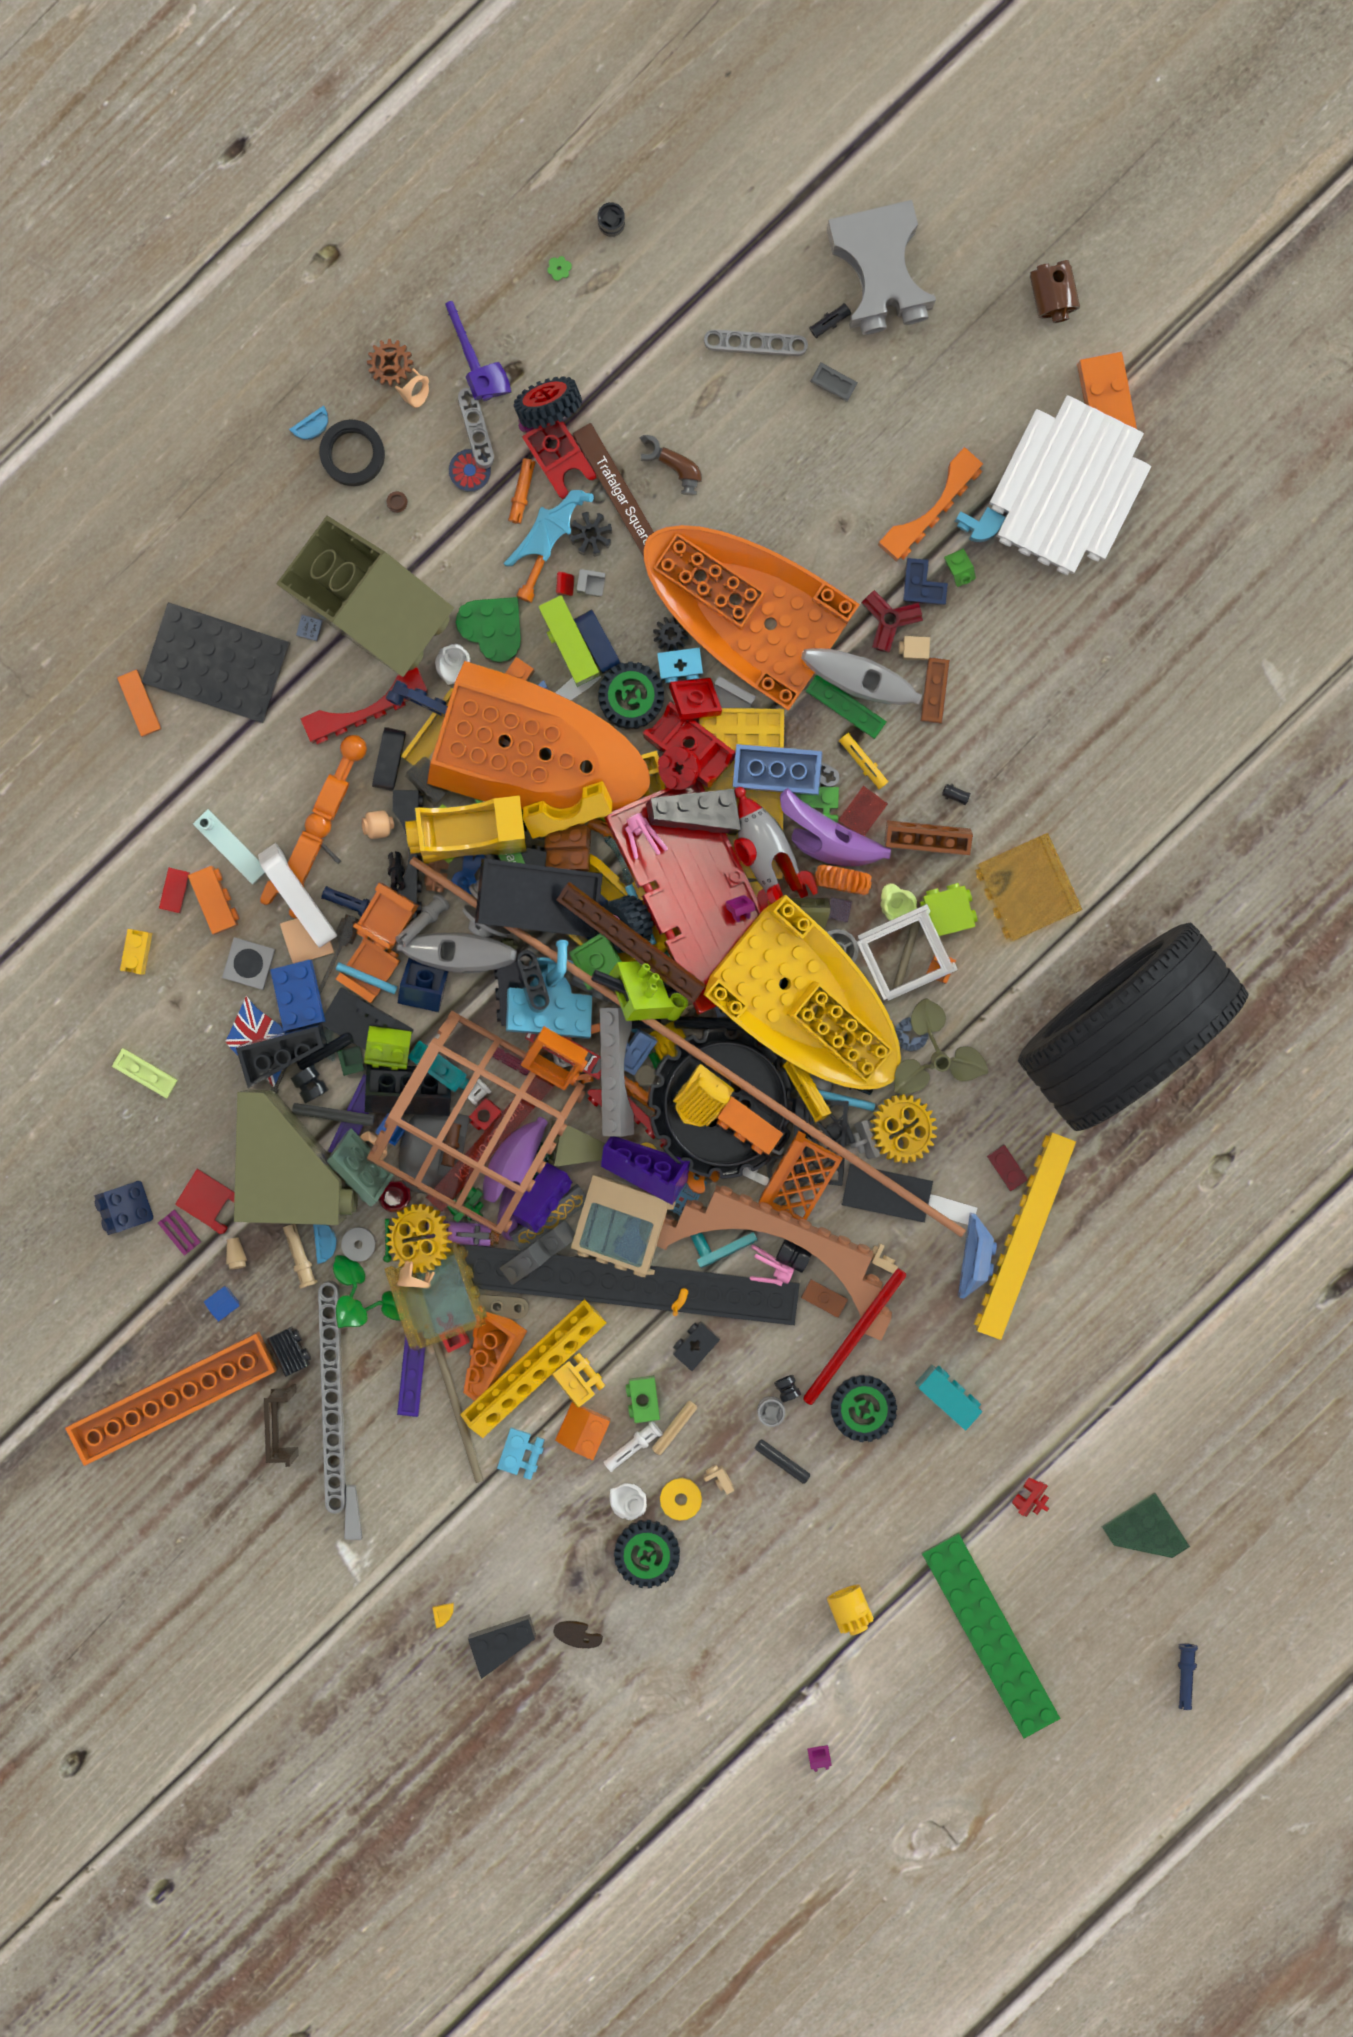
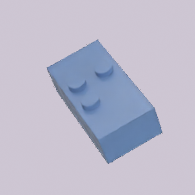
(777, 769)

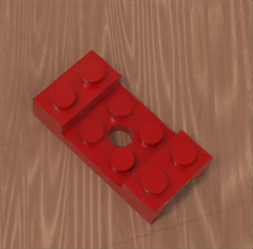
(711, 751)

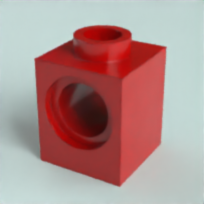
(487, 1105)

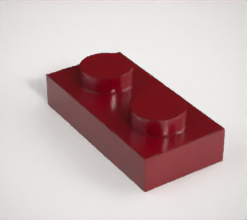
(1007, 1167)

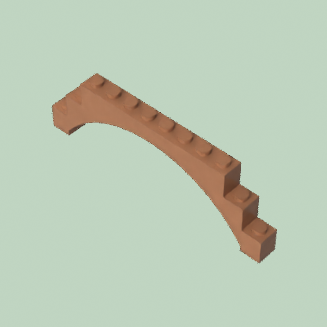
(737, 1211)

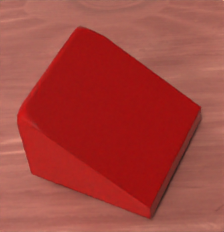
(565, 584)

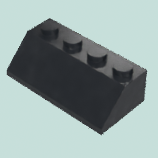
(386, 1086)

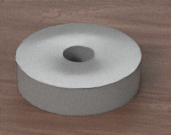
(368, 1244)

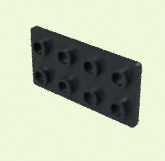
(355, 1015)

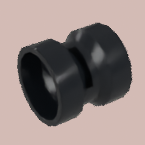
(787, 1388)

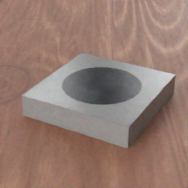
(248, 963)

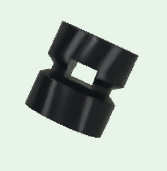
(611, 219)
(305, 1077)
(793, 1254)

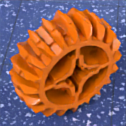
(843, 879)

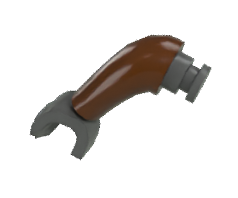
(686, 469)

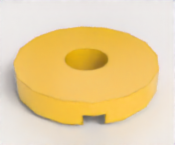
(678, 1511)

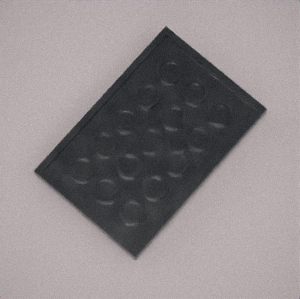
(215, 662)

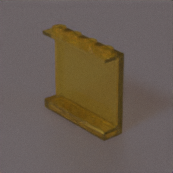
(1028, 887)

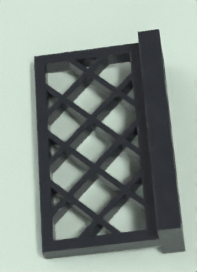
(803, 1112)

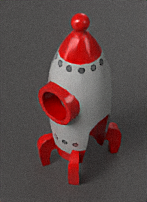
(762, 841)

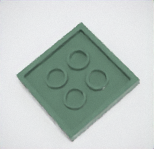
(351, 1163)

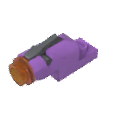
(469, 1234)

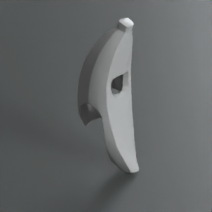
(860, 676)
(459, 952)

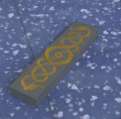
(567, 1206)

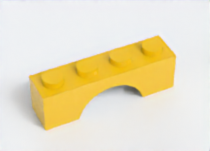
(545, 819)

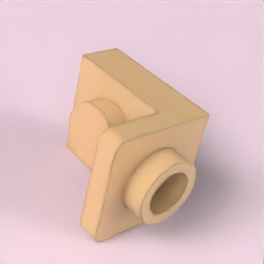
(886, 1262)
(723, 1481)

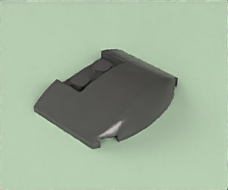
(415, 1150)

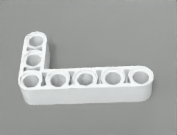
(277, 869)

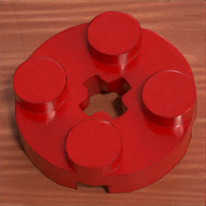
(684, 757)

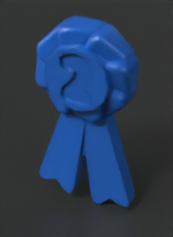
(466, 876)

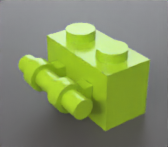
(387, 1048)

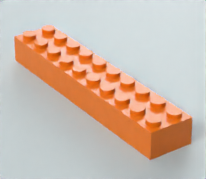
(171, 1398)

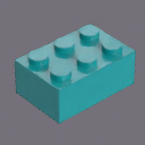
(949, 1396)

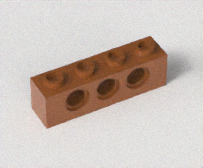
(928, 837)

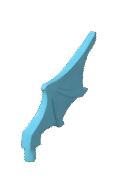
(549, 527)

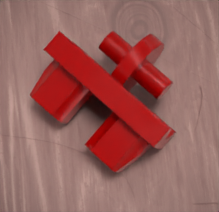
(1026, 1505)

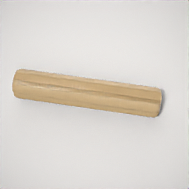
(674, 1428)

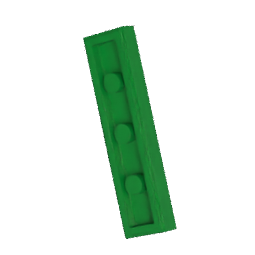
(846, 706)

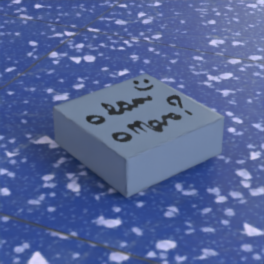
(309, 628)

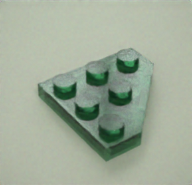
(1147, 1529)

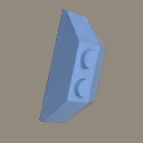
(977, 1257)

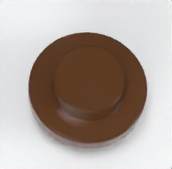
(397, 502)

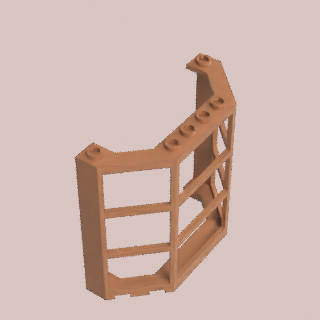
(394, 1120)

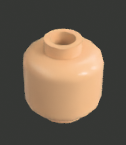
(377, 824)

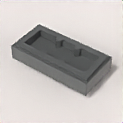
(833, 382)

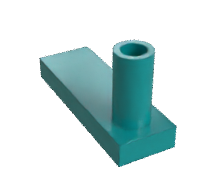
(441, 1069)
(708, 1257)

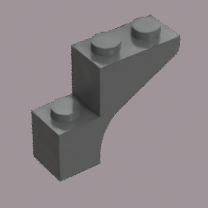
(538, 1252)

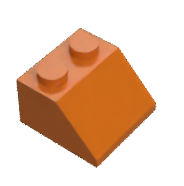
(583, 1430)

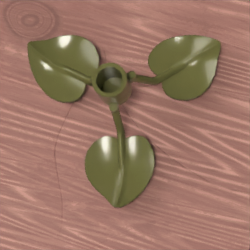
(966, 1065)

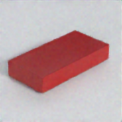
(174, 890)

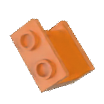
(385, 917)
(373, 962)

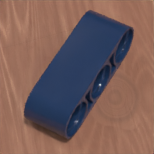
(597, 641)

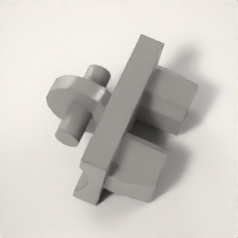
(864, 1141)

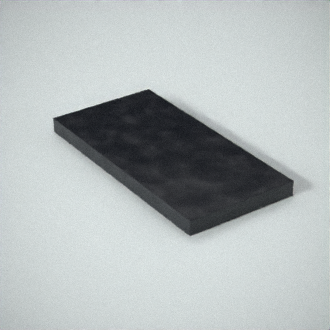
(528, 894)

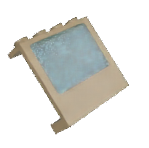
(620, 1225)

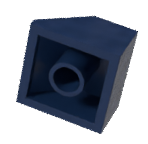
(422, 986)

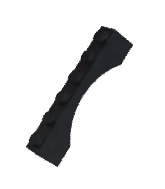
(404, 808)

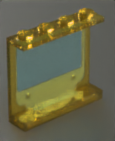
(445, 1307)

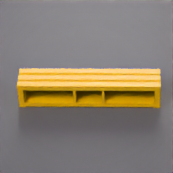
(808, 1091)

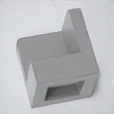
(591, 582)

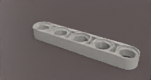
(766, 338)

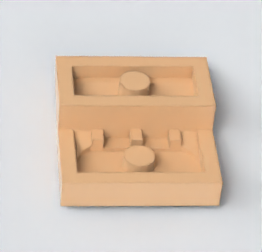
(300, 943)

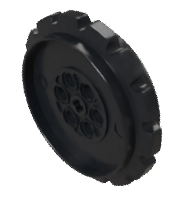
(712, 1146)

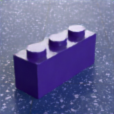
(543, 1198)

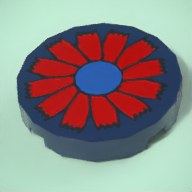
(466, 473)

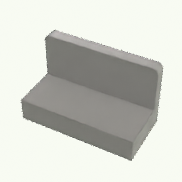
(731, 695)

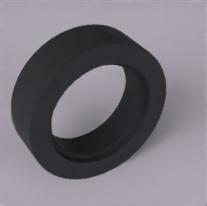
(352, 426)

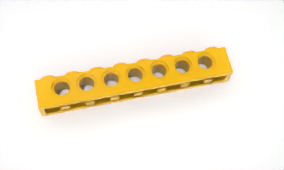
(533, 1368)

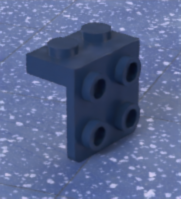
(123, 1207)

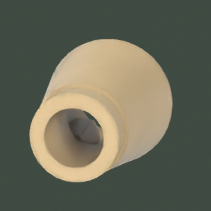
(235, 1255)

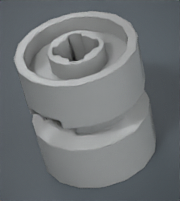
(771, 1411)

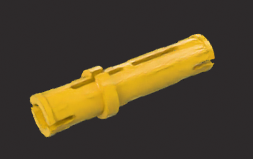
(880, 780)

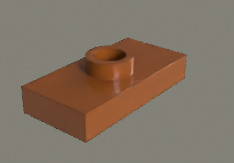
(824, 1298)

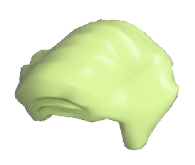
(897, 901)

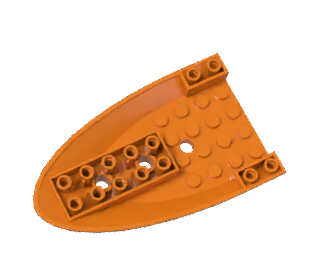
(770, 586)
(498, 704)

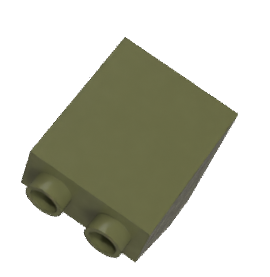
(283, 1168)

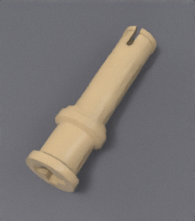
(302, 1265)

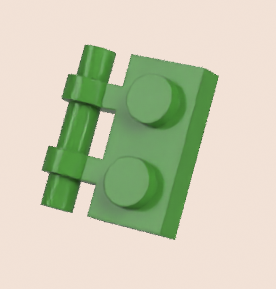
(827, 800)

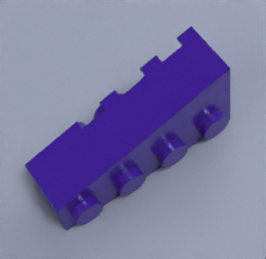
(645, 1168)

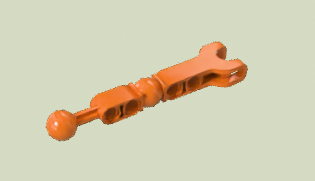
(319, 823)

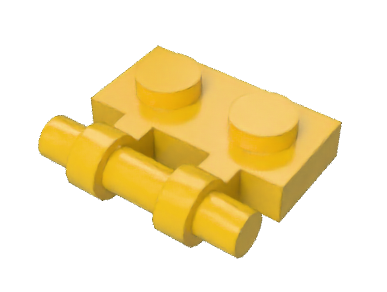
(574, 1384)

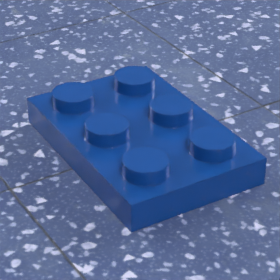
(297, 995)

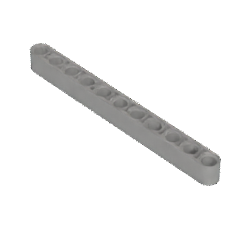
(332, 1407)

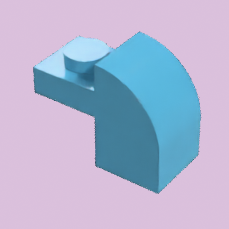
(982, 529)

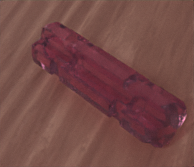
(510, 1061)

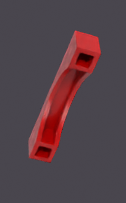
(324, 724)

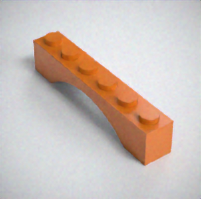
(901, 537)

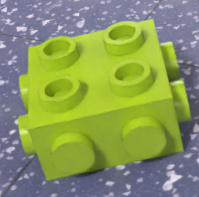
(950, 909)

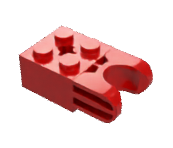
(560, 460)

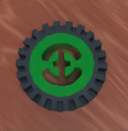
(613, 683)
(844, 1399)
(656, 1572)

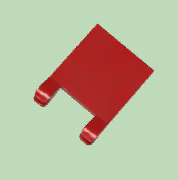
(205, 1199)

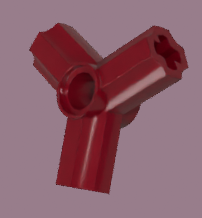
(903, 616)

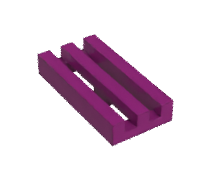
(179, 1245)

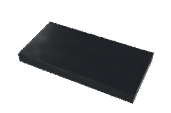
(871, 1195)

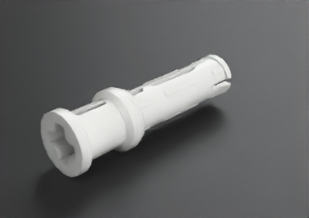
(640, 1440)

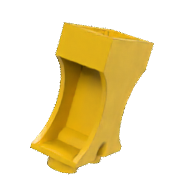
(467, 830)

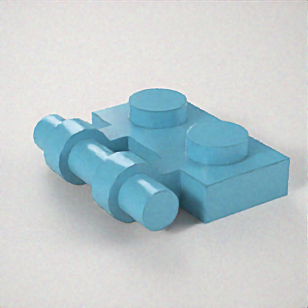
(514, 1451)

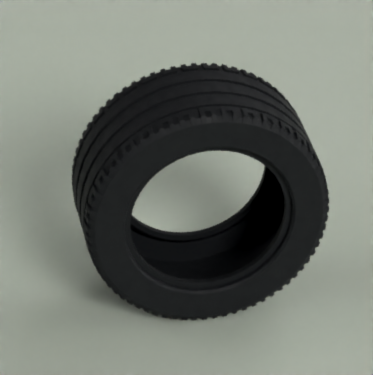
(1133, 1027)

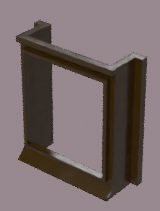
(277, 1455)

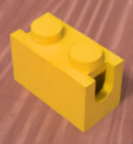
(136, 951)

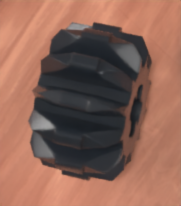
(664, 638)

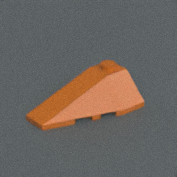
(491, 1352)

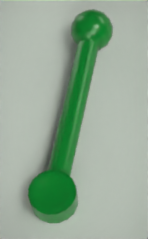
(387, 1258)

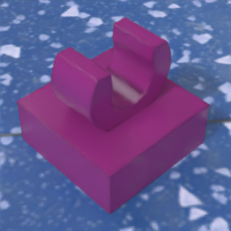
(740, 906)
(819, 1757)

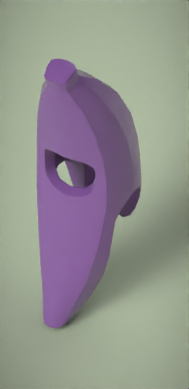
(828, 839)
(513, 1162)

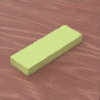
(144, 1073)

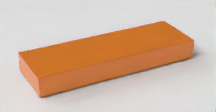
(139, 703)

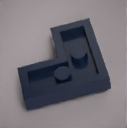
(917, 587)

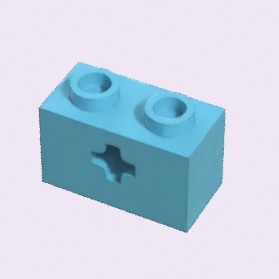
(669, 659)

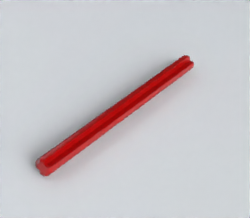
(854, 1336)

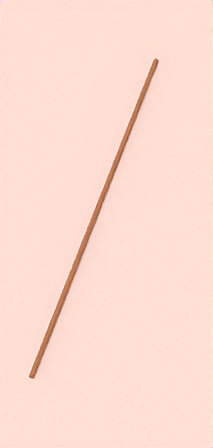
(709, 1061)

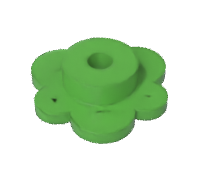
(565, 266)

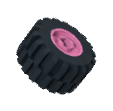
(632, 913)

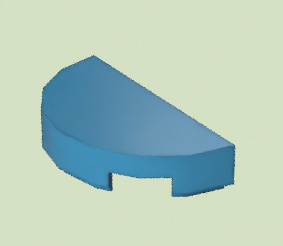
(312, 425)
(325, 1242)

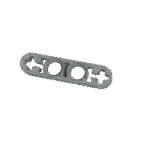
(474, 428)

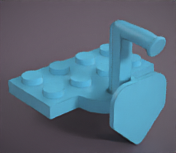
(566, 1013)

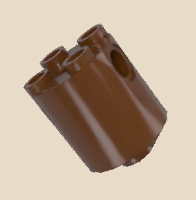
(1054, 291)

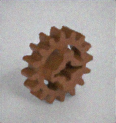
(383, 369)

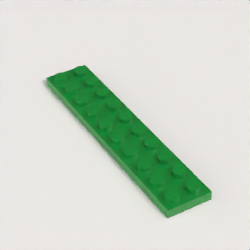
(991, 1635)

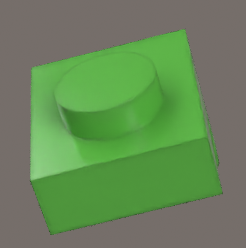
(960, 567)

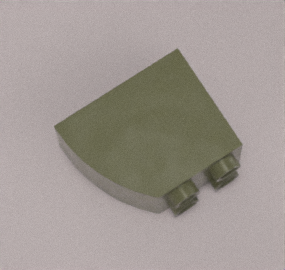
(366, 596)

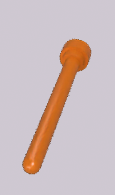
(526, 592)

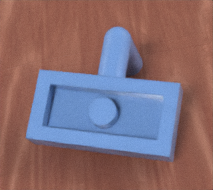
(638, 1050)

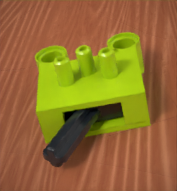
(641, 992)

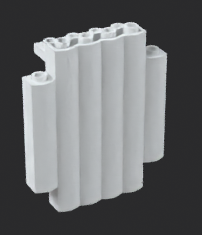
(1069, 485)

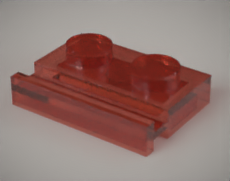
(863, 811)

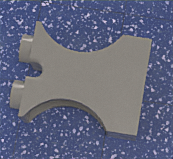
(876, 250)

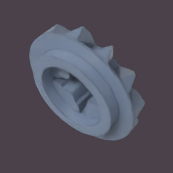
(916, 1043)

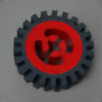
(547, 402)

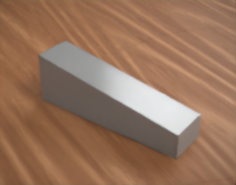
(353, 1527)

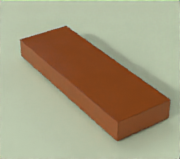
(935, 690)

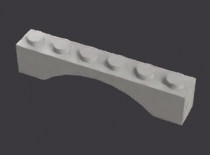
(616, 1110)

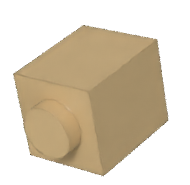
(915, 648)

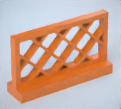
(787, 1165)

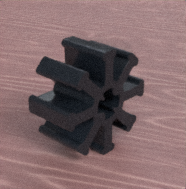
(593, 540)

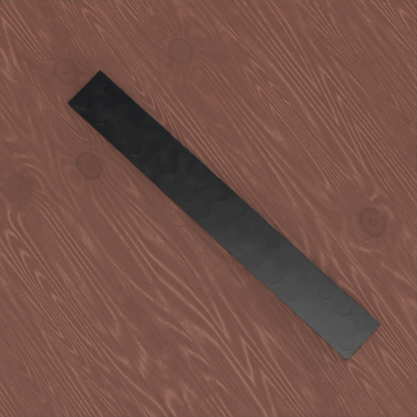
(603, 1283)

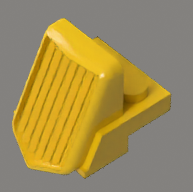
(702, 1097)

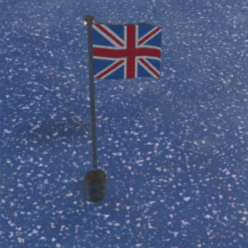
(253, 1024)

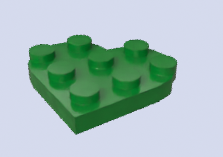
(493, 626)

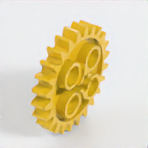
(912, 1145)
(416, 1218)

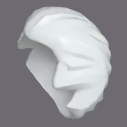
(450, 662)
(628, 1501)

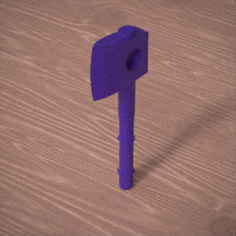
(483, 381)

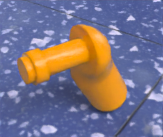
(680, 1301)

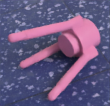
(640, 825)
(782, 1271)

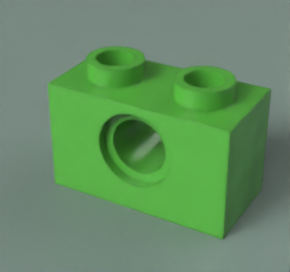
(648, 1411)

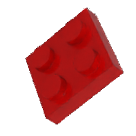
(695, 698)

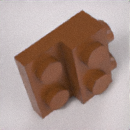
(569, 848)

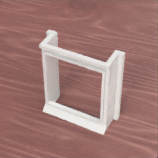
(922, 915)

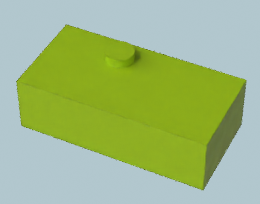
(569, 640)

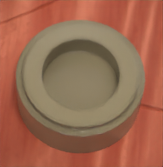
(645, 1075)

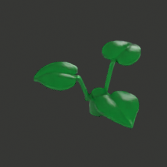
(349, 1310)

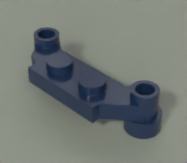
(400, 692)

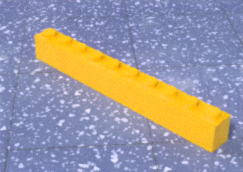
(1025, 1235)

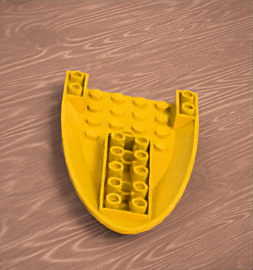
(819, 974)

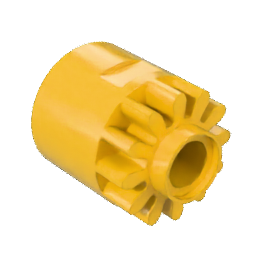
(850, 1609)

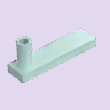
(229, 846)

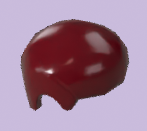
(395, 1197)

